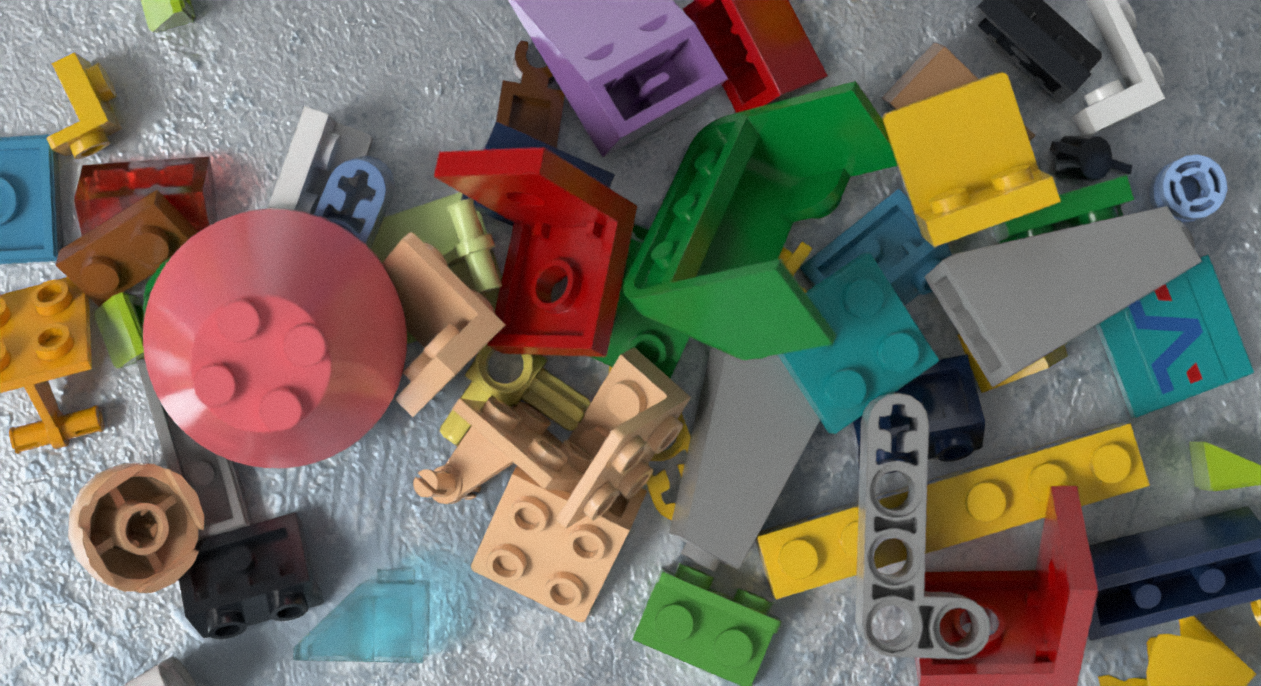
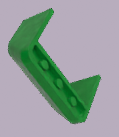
(729, 210)

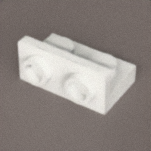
(313, 155)

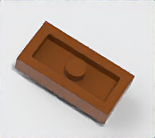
(125, 248)

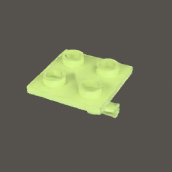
(456, 233)

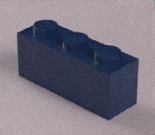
(1176, 572)

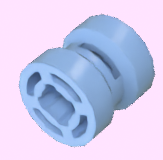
(1182, 194)

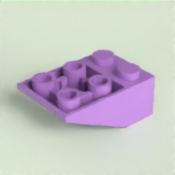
(622, 63)

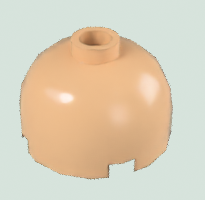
(136, 527)

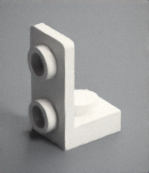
(1139, 70)

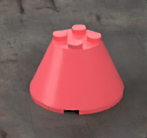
(275, 338)

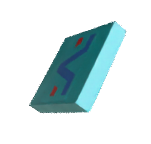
(1175, 342)

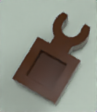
(530, 104)

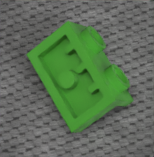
(707, 626)

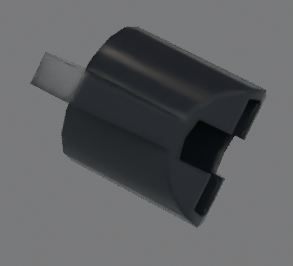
(1085, 158)

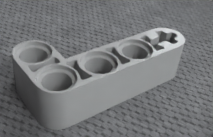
(907, 523)

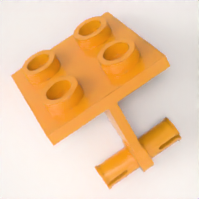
(44, 339)

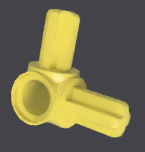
(534, 386)

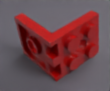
(559, 230)
(1035, 614)

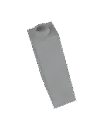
(1049, 288)
(739, 456)

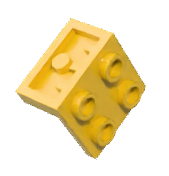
(967, 160)

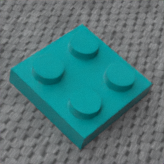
(873, 350)

